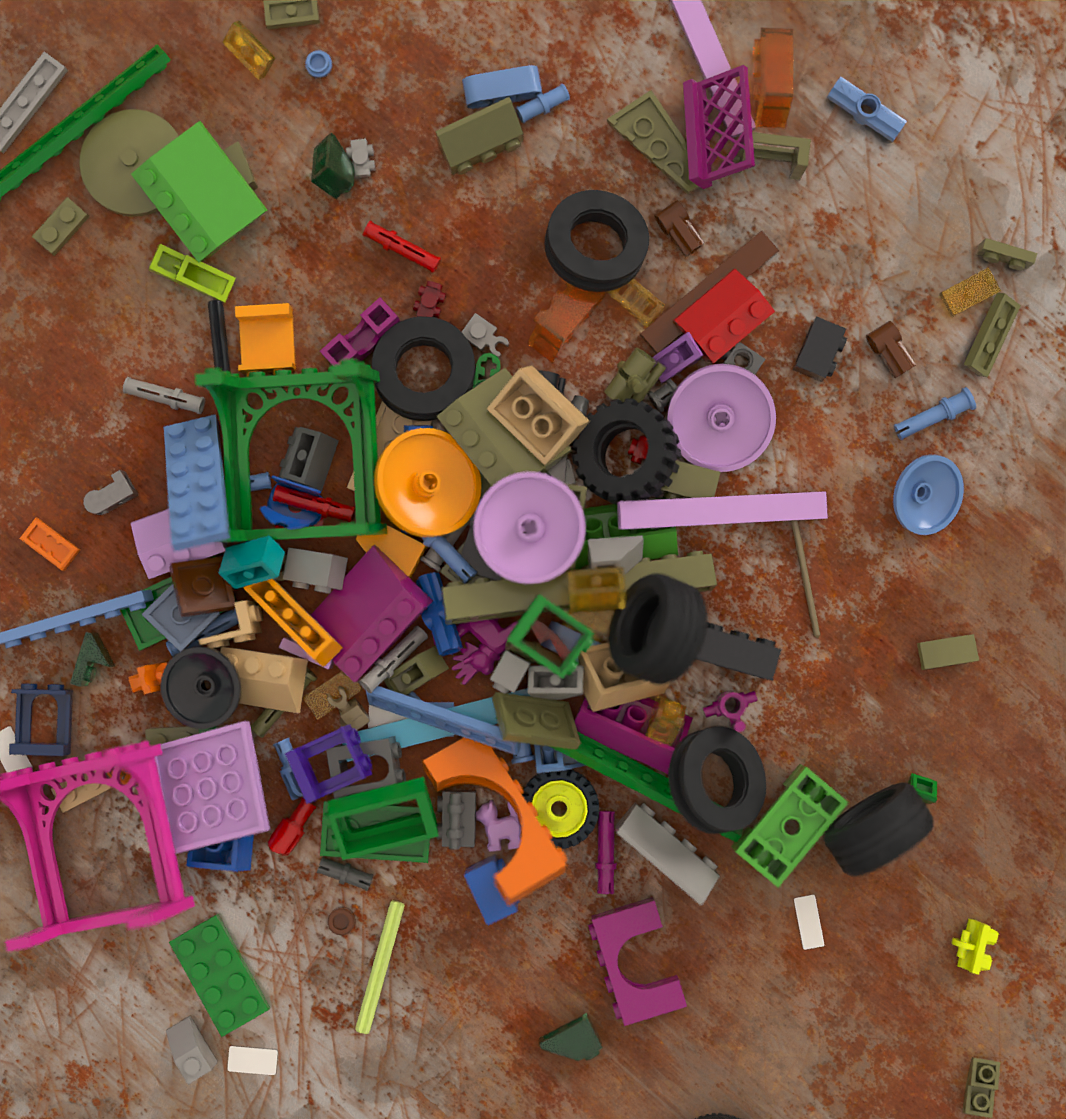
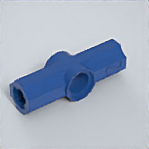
(445, 636)

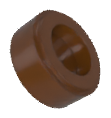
(341, 921)

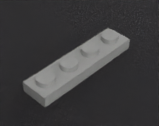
(28, 98)

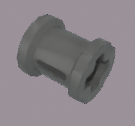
(656, 397)

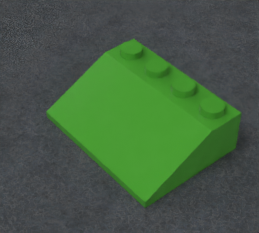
(199, 192)

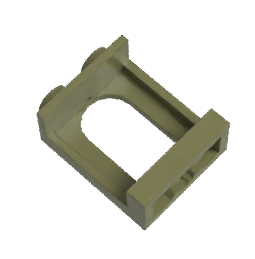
(798, 157)

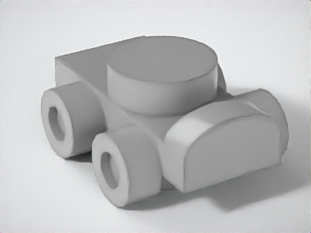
(360, 154)

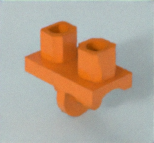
(148, 678)

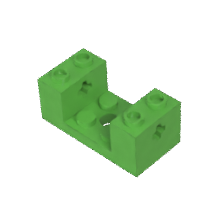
(805, 800)

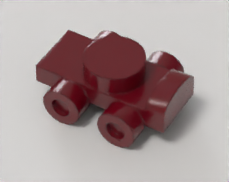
(430, 297)

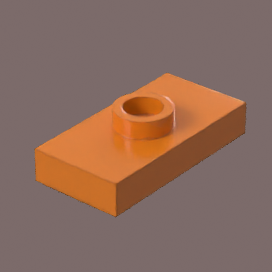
(50, 544)

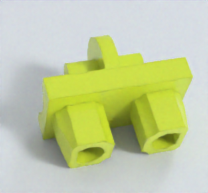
(973, 945)

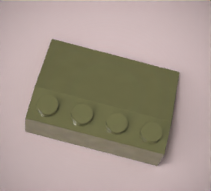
(485, 438)

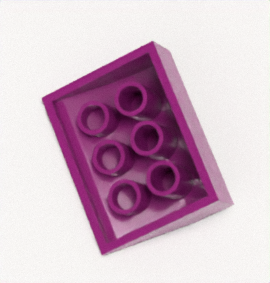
(370, 612)

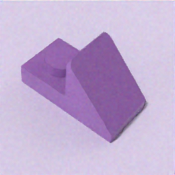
(678, 356)

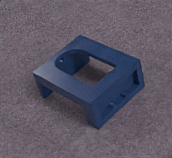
(23, 723)

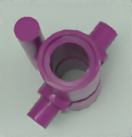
(741, 703)

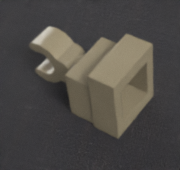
(350, 711)

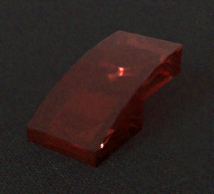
(544, 633)

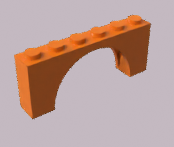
(536, 858)

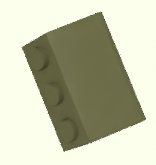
(480, 136)

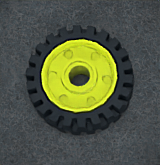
(576, 793)

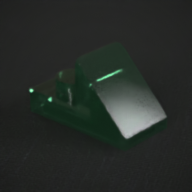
(91, 652)

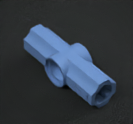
(851, 100)

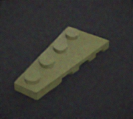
(654, 134)

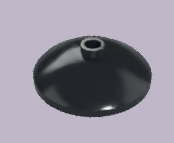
(185, 688)

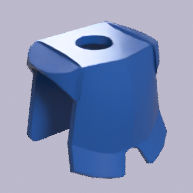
(280, 513)

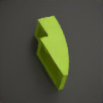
(191, 274)

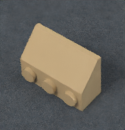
(537, 414)
(269, 678)
(607, 685)

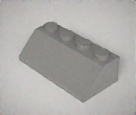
(667, 852)

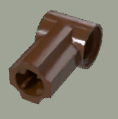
(676, 223)
(887, 343)

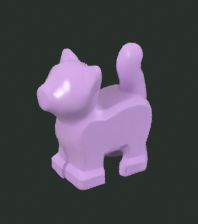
(499, 828)

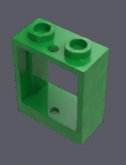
(582, 644)

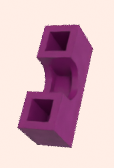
(364, 337)

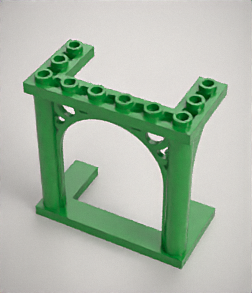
(231, 400)

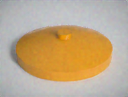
(427, 483)

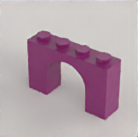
(634, 1000)

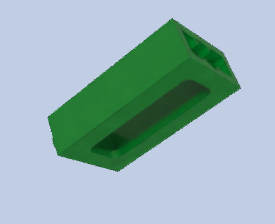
(384, 835)

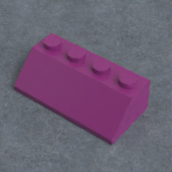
(625, 731)

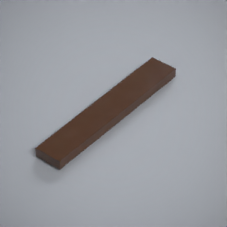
(745, 260)

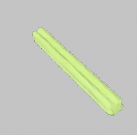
(379, 967)

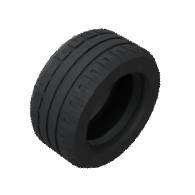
(658, 629)
(879, 829)

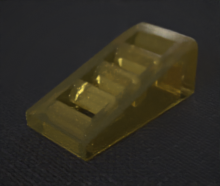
(638, 313)

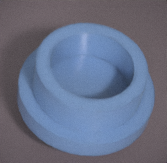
(318, 64)

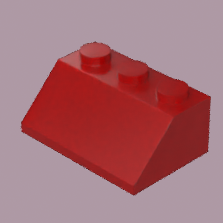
(724, 315)

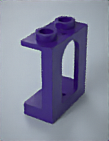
(305, 775)

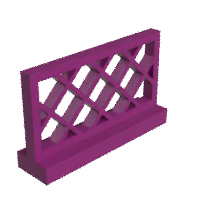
(699, 133)

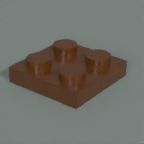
(201, 587)

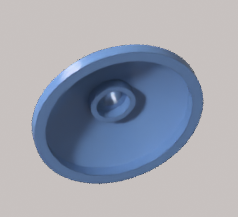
(938, 495)

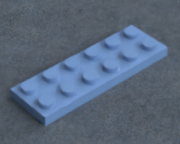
(195, 483)

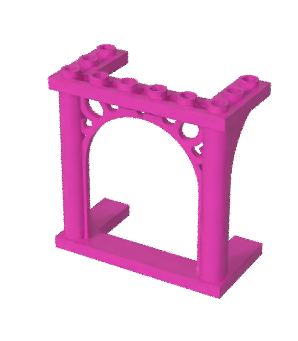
(24, 796)

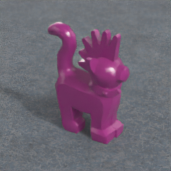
(481, 659)

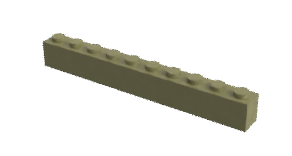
(509, 598)

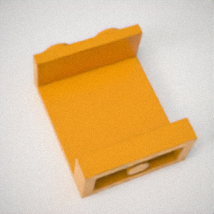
(266, 338)

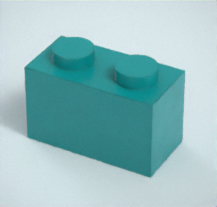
(251, 562)

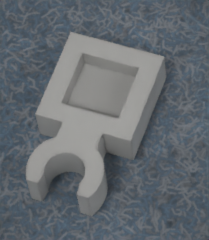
(481, 333)

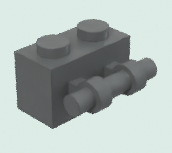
(308, 457)
(458, 818)

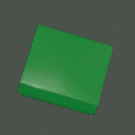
(925, 787)

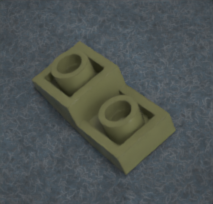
(948, 652)
(981, 1087)

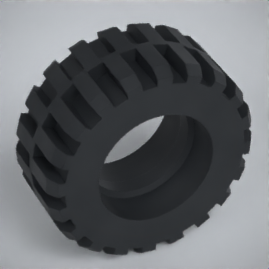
(599, 433)

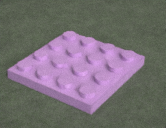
(212, 787)

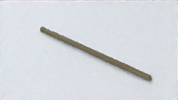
(802, 561)

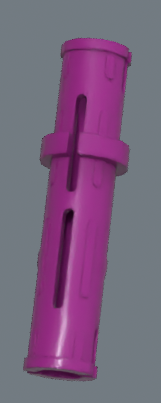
(606, 852)

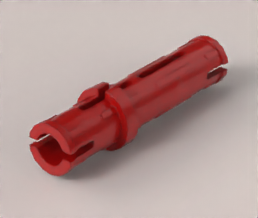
(393, 242)
(312, 503)

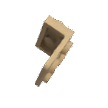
(249, 621)

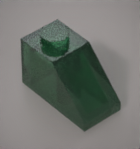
(332, 167)
(573, 1040)

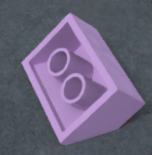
(155, 548)

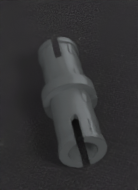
(345, 873)

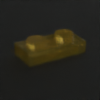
(248, 49)
(970, 292)
(318, 701)

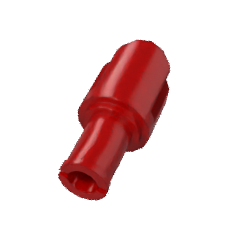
(290, 829)

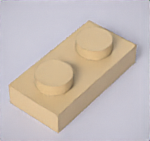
(81, 793)

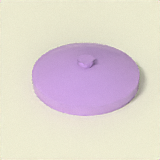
(722, 417)
(529, 527)

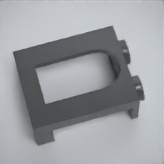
(386, 748)

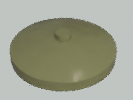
(115, 151)

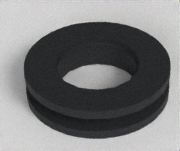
(605, 209)
(415, 333)
(687, 785)

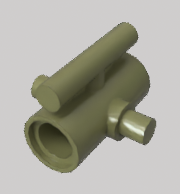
(635, 377)

